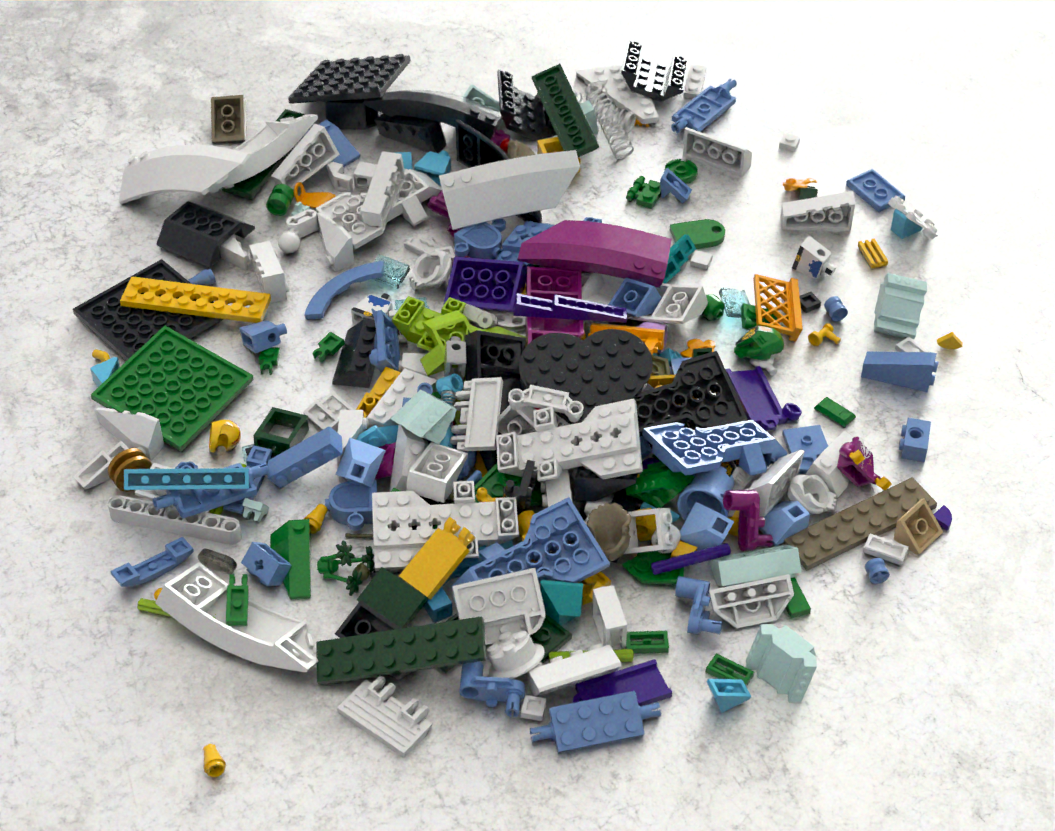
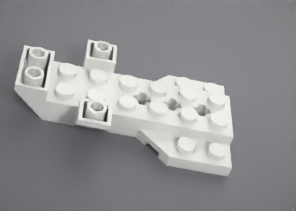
(346, 208)
(557, 449)
(403, 509)

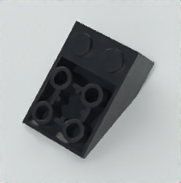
(350, 114)
(592, 487)

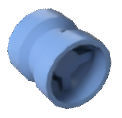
(835, 308)

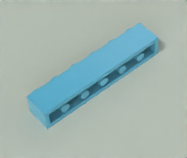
(186, 478)

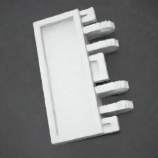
(479, 414)
(388, 721)

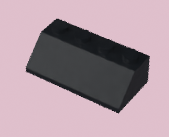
(354, 363)
(364, 621)

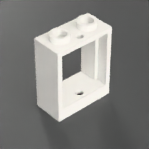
(664, 531)
(609, 617)

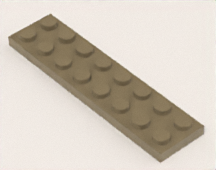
(854, 524)

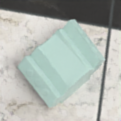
(899, 306)
(426, 416)
(783, 660)

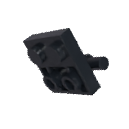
(524, 492)

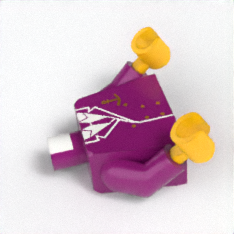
(858, 465)

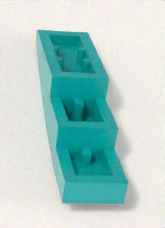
(678, 256)

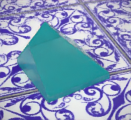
(562, 600)

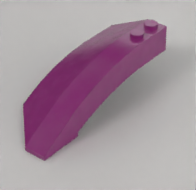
(600, 250)
(545, 284)

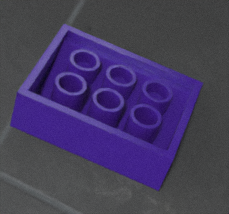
(486, 282)

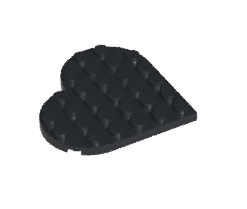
(594, 371)

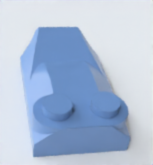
(386, 344)

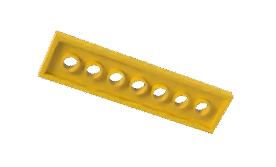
(201, 307)

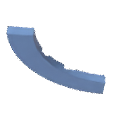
(322, 298)

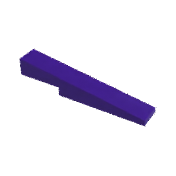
(567, 308)

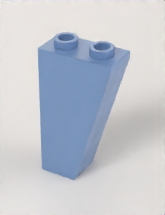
(901, 368)

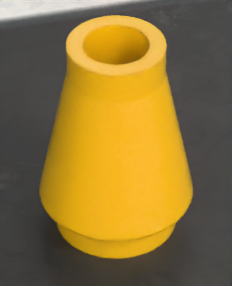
(317, 517)
(213, 762)

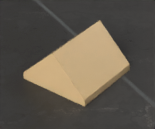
(917, 528)

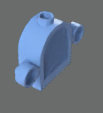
(480, 240)
(351, 504)

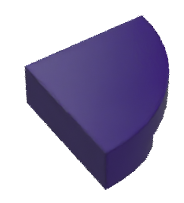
(944, 517)

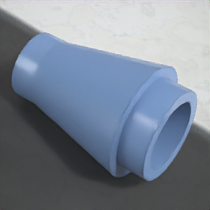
(204, 278)

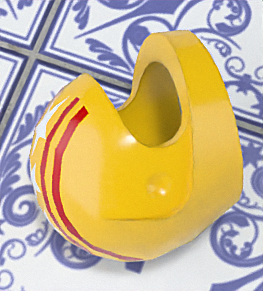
(225, 434)

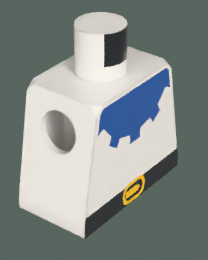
(813, 259)
(363, 308)

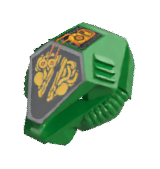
(759, 343)

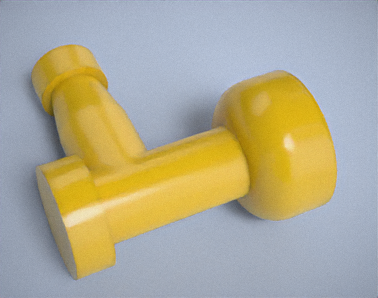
(816, 338)

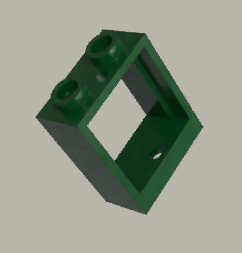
(285, 418)

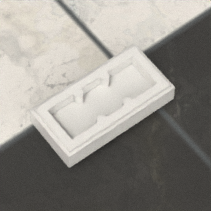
(885, 549)

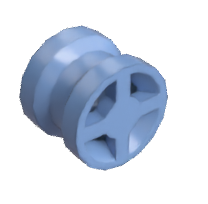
(877, 570)

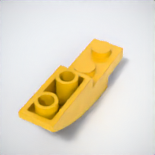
(383, 383)

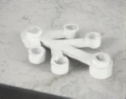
(915, 216)

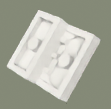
(327, 411)

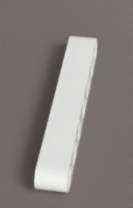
(202, 525)

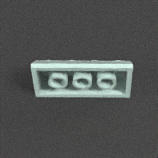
(756, 565)

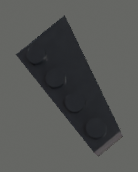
(413, 131)

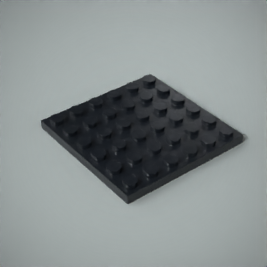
(350, 79)
(129, 327)

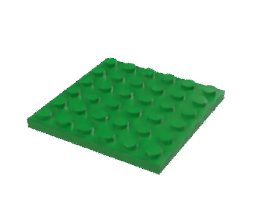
(175, 384)

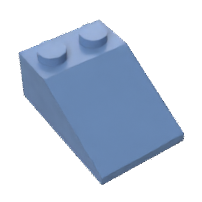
(345, 148)

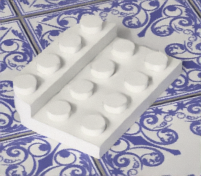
(504, 601)

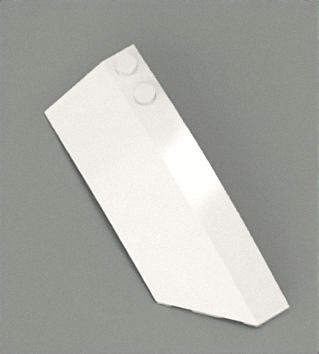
(268, 147)
(178, 170)
(507, 187)
(677, 304)
(267, 638)

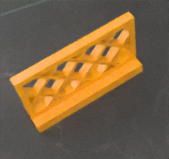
(791, 306)

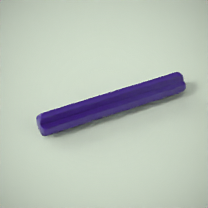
(690, 558)

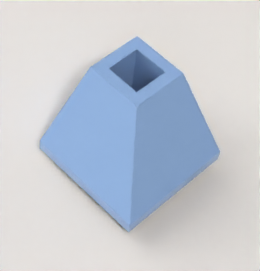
(360, 462)
(785, 520)
(705, 527)

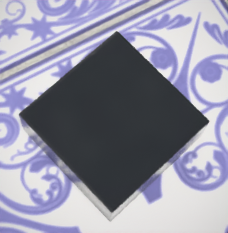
(809, 302)

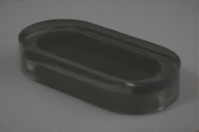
(217, 561)

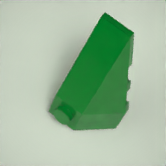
(294, 544)

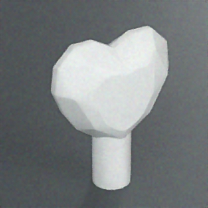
(765, 364)

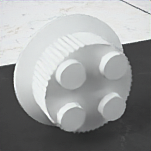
(513, 655)

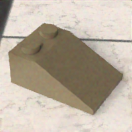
(228, 118)

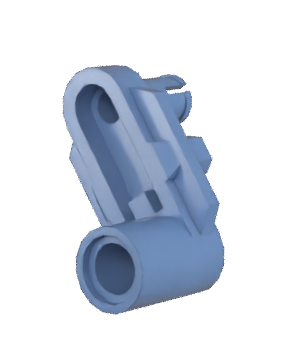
(699, 618)
(491, 689)

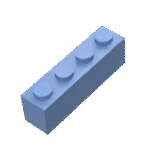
(304, 457)

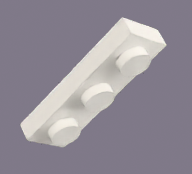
(695, 81)

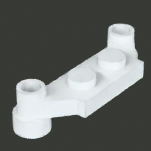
(544, 398)

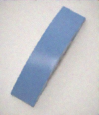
(256, 457)
(154, 567)

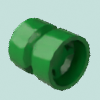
(280, 199)

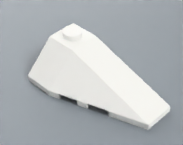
(336, 243)
(135, 431)
(826, 466)

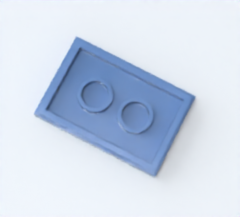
(874, 189)

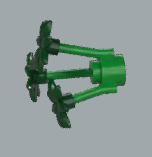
(328, 565)

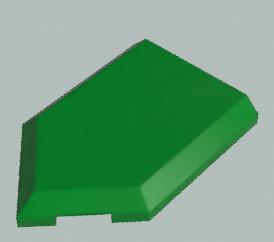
(641, 569)

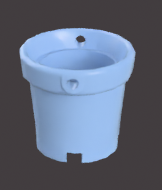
(707, 490)

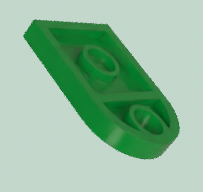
(700, 232)

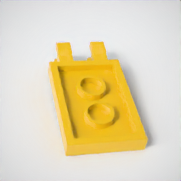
(437, 558)

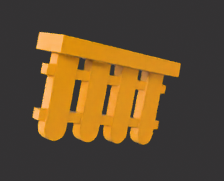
(652, 338)

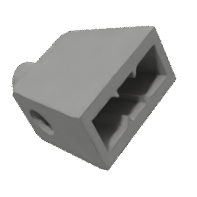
(455, 354)

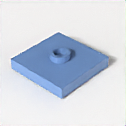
(805, 438)

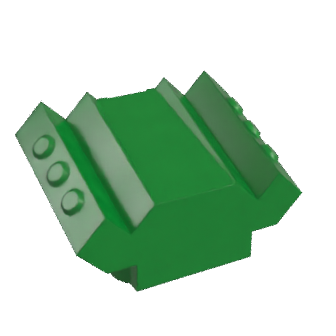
(658, 484)

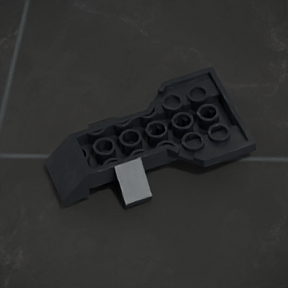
(696, 379)

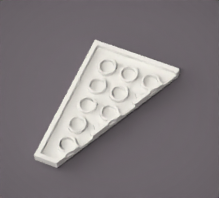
(620, 92)

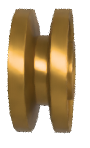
(127, 459)

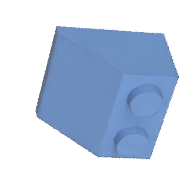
(636, 297)

